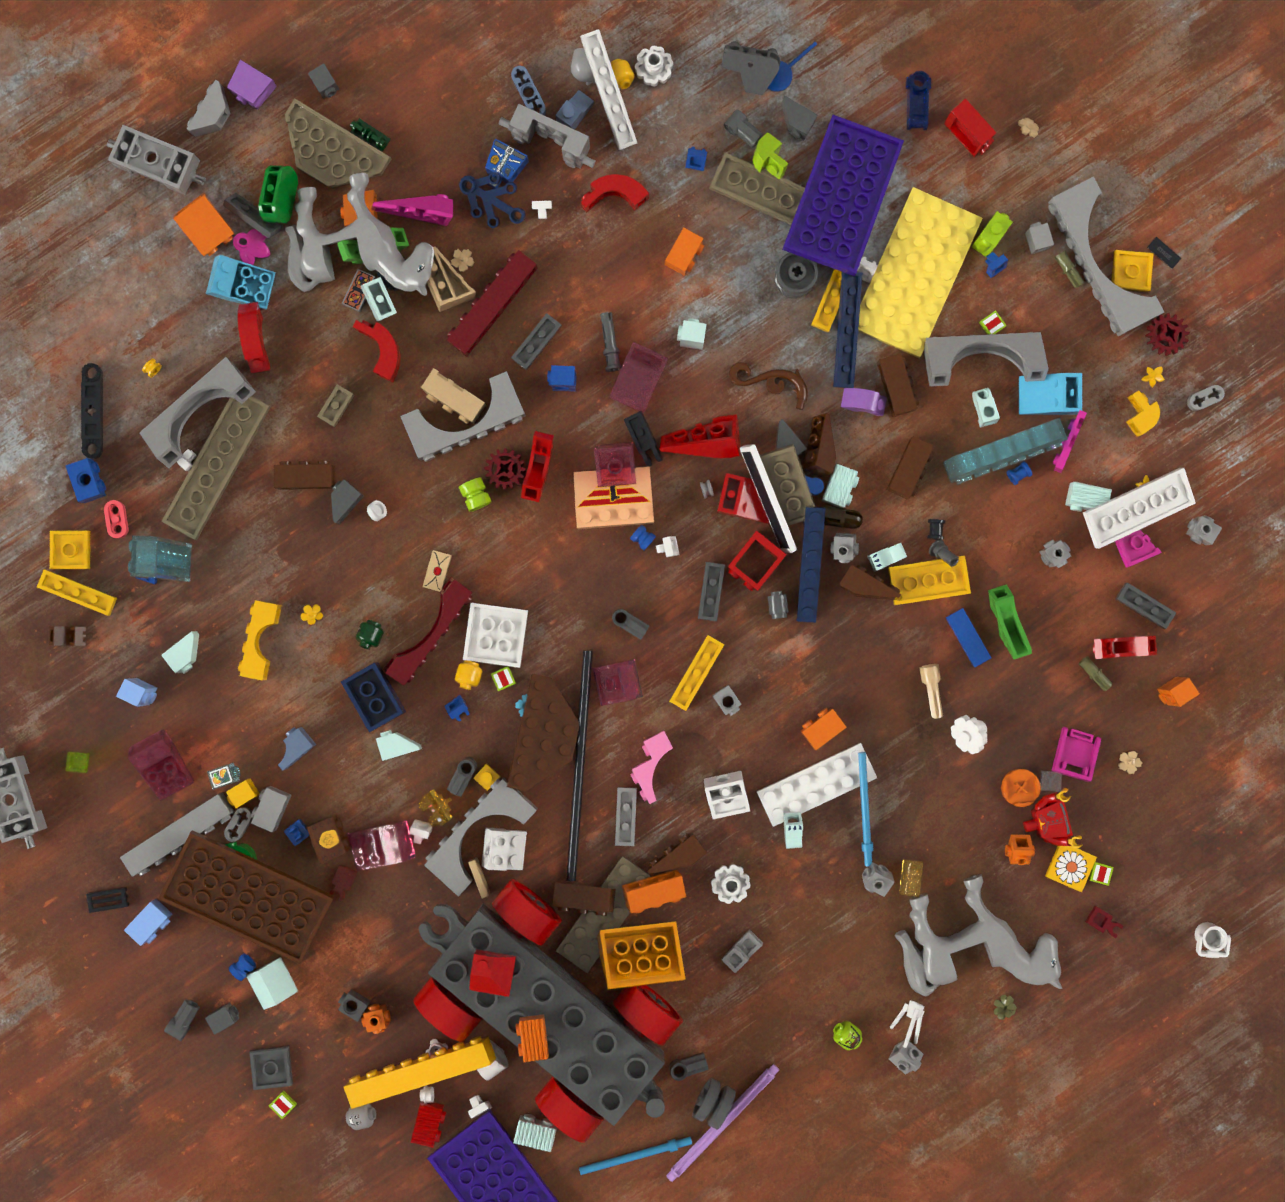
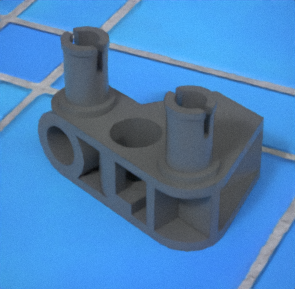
(755, 76)

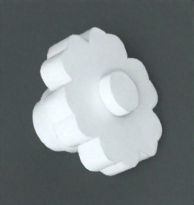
(653, 66)
(969, 734)
(730, 883)

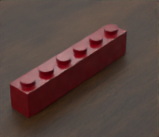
(492, 303)

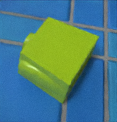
(992, 233)

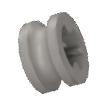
(706, 489)

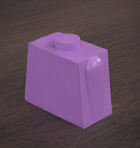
(250, 85)

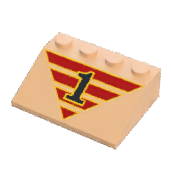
(613, 504)

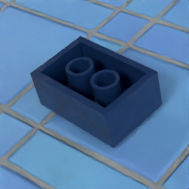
(373, 696)

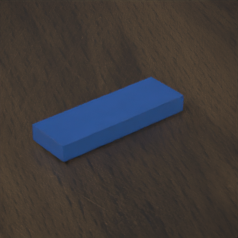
(968, 637)

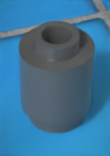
(778, 605)

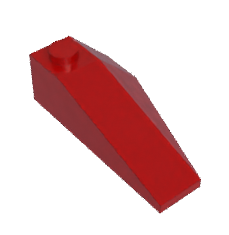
(713, 440)

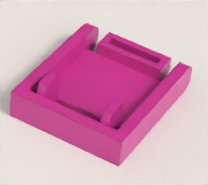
(1076, 751)

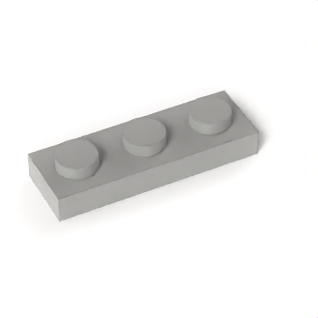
(625, 816)

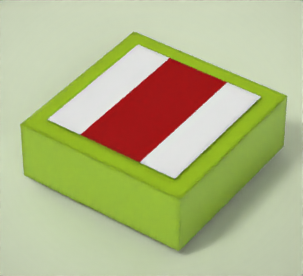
(992, 323)
(503, 678)
(1101, 873)
(282, 1104)

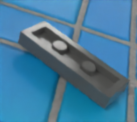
(250, 215)
(536, 341)
(711, 591)
(1145, 605)

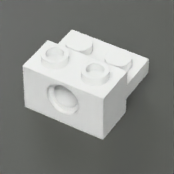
(726, 794)
(503, 849)

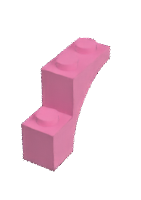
(643, 773)

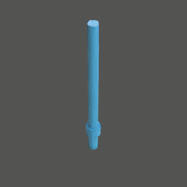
(867, 845)
(671, 1146)

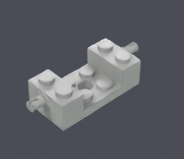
(574, 143)
(172, 165)
(20, 818)

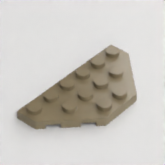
(329, 150)

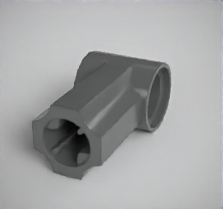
(738, 125)
(631, 624)
(461, 777)
(180, 1023)
(691, 1065)

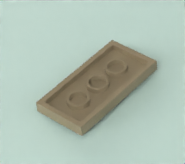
(788, 482)

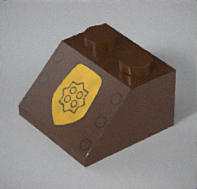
(328, 838)

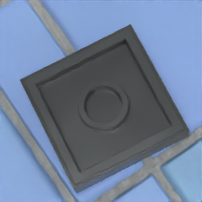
(271, 1067)

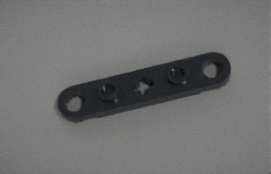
(92, 425)

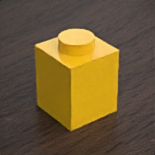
(242, 793)

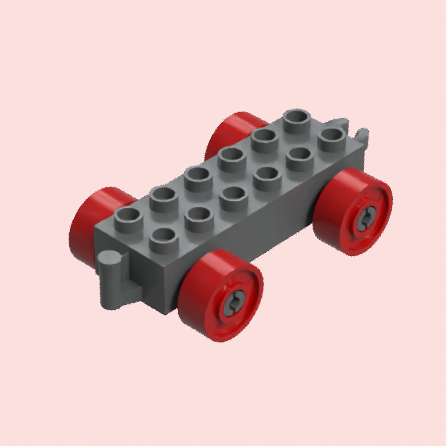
(594, 1053)

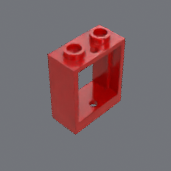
(970, 128)
(767, 545)

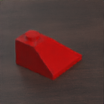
(492, 972)

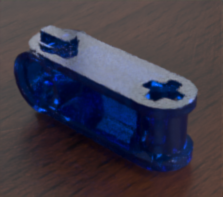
(918, 100)

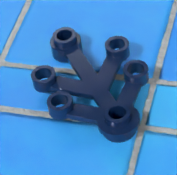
(489, 198)

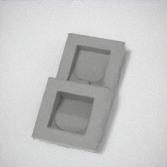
(742, 951)

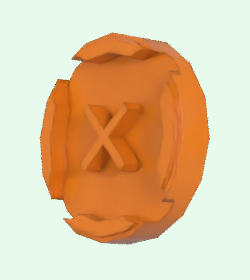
(1020, 787)

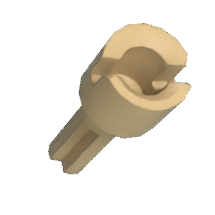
(931, 676)

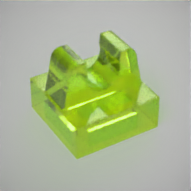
(77, 762)

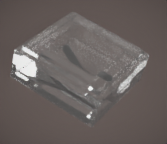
(1050, 781)

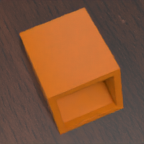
(204, 225)

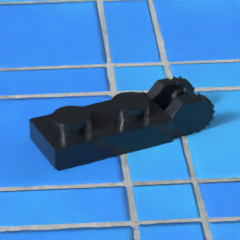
(642, 437)

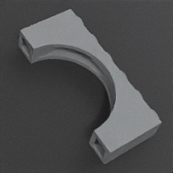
(1022, 349)
(503, 410)
(165, 431)
(447, 861)

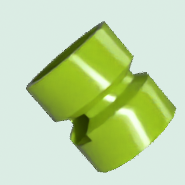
(475, 494)

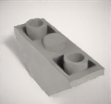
(211, 112)

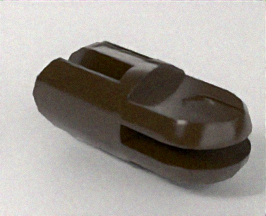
(842, 517)

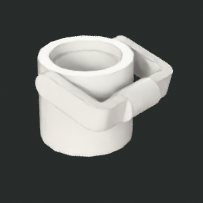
(1213, 939)
(497, 1066)

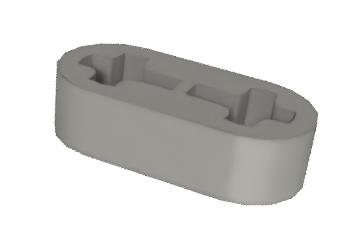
(1204, 394)
(242, 827)

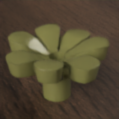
(1005, 1008)

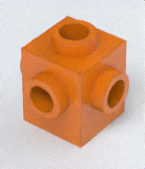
(1020, 849)
(381, 1014)

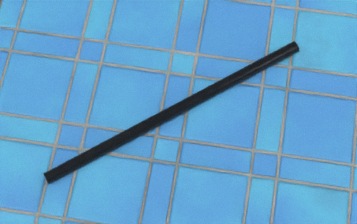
(579, 766)

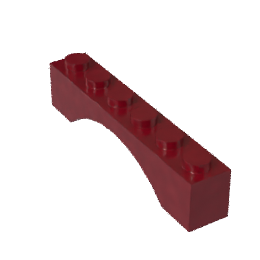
(404, 663)

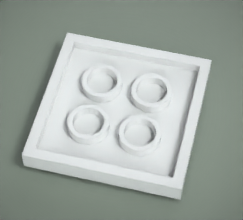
(495, 635)

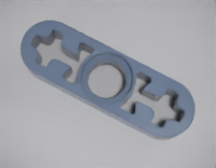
(517, 82)

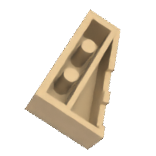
(447, 285)
(453, 397)

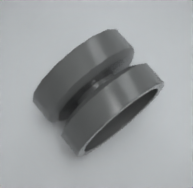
(789, 284)
(714, 1103)

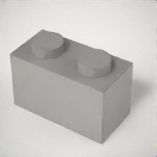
(270, 808)

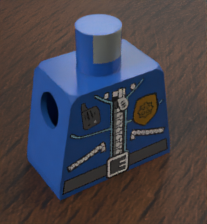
(506, 162)

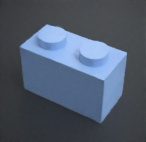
(137, 692)
(148, 922)

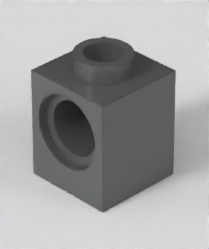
(323, 81)
(354, 1013)
(222, 1018)

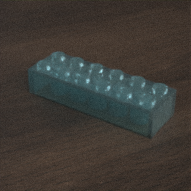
(1009, 449)
(159, 559)

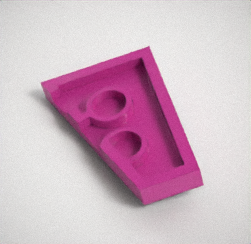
(1074, 426)
(1136, 548)

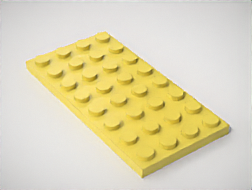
(916, 272)

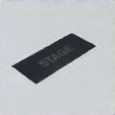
(1164, 252)

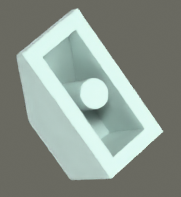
(183, 653)
(395, 744)

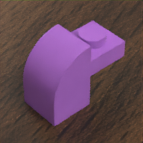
(863, 401)

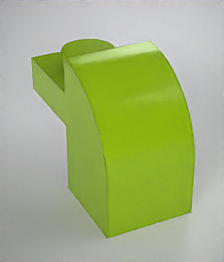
(767, 156)

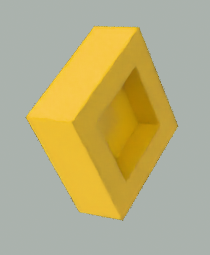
(486, 776)

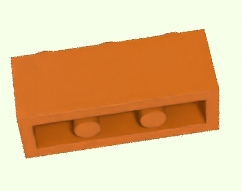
(654, 891)

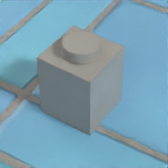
(1039, 237)

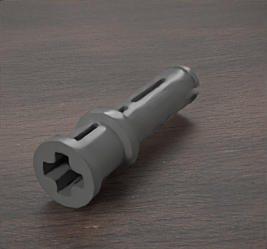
(611, 350)

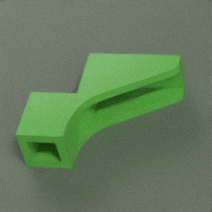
(1009, 625)

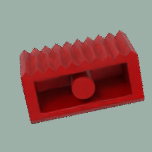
(427, 1124)

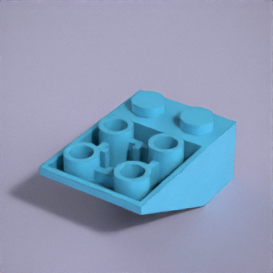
(240, 282)
(1055, 396)

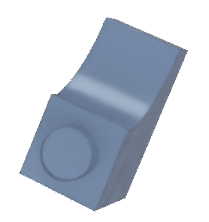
(574, 110)
(297, 745)

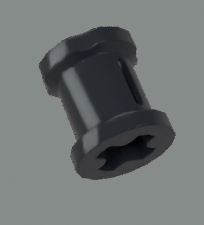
(936, 529)

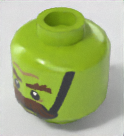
(847, 1035)

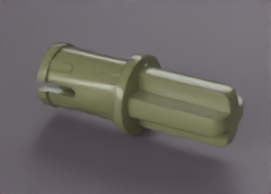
(1069, 269)
(1095, 673)

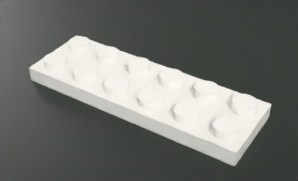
(1139, 507)
(814, 785)

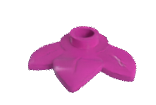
(254, 248)

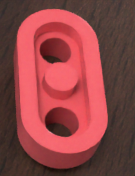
(114, 520)

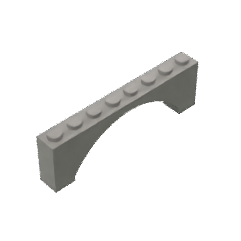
(1121, 307)

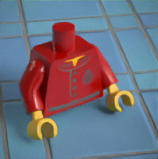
(1052, 821)

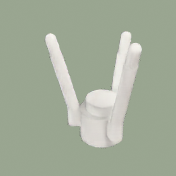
(914, 1011)

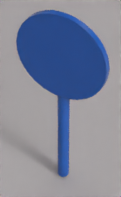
(784, 75)

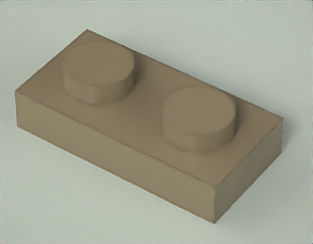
(335, 405)

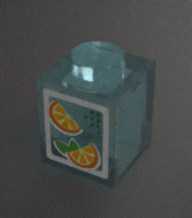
(223, 776)

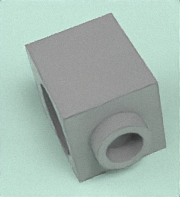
(727, 691)

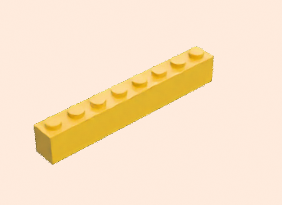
(419, 1072)

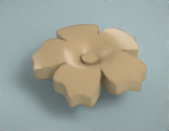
(1028, 126)
(462, 260)
(1129, 762)

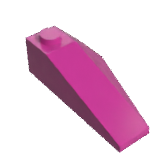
(428, 209)

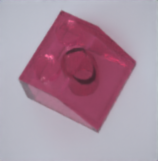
(615, 464)
(617, 682)

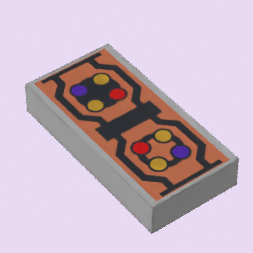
(355, 297)

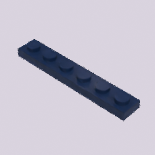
(847, 330)
(810, 564)

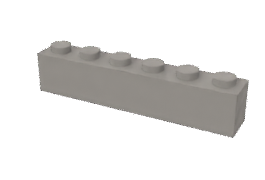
(175, 835)

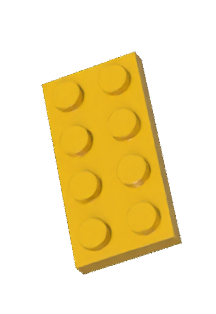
(930, 580)

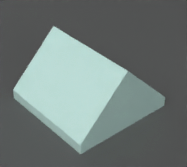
(272, 983)

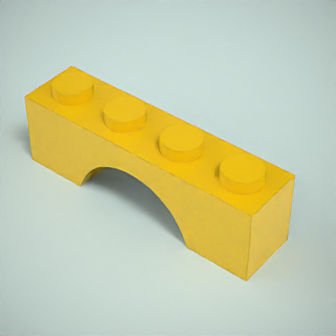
(254, 663)

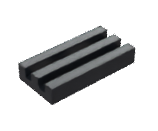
(123, 897)

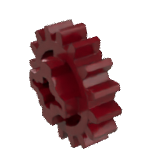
(1170, 342)
(498, 475)

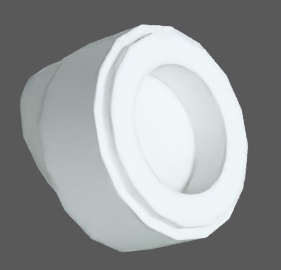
(376, 510)

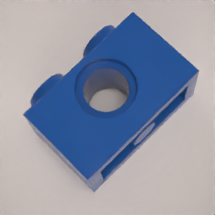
(562, 378)
(78, 472)

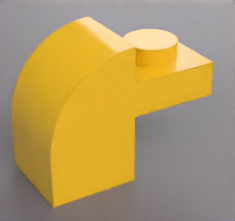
(1147, 414)

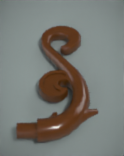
(801, 388)

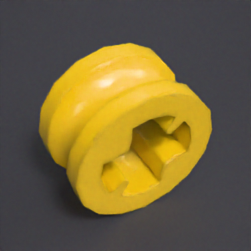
(151, 367)

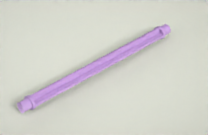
(739, 1105)

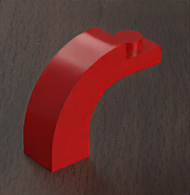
(615, 185)
(251, 337)
(389, 359)
(538, 466)
(1124, 647)

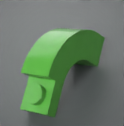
(350, 251)

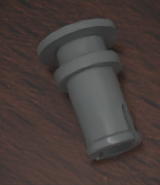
(941, 551)

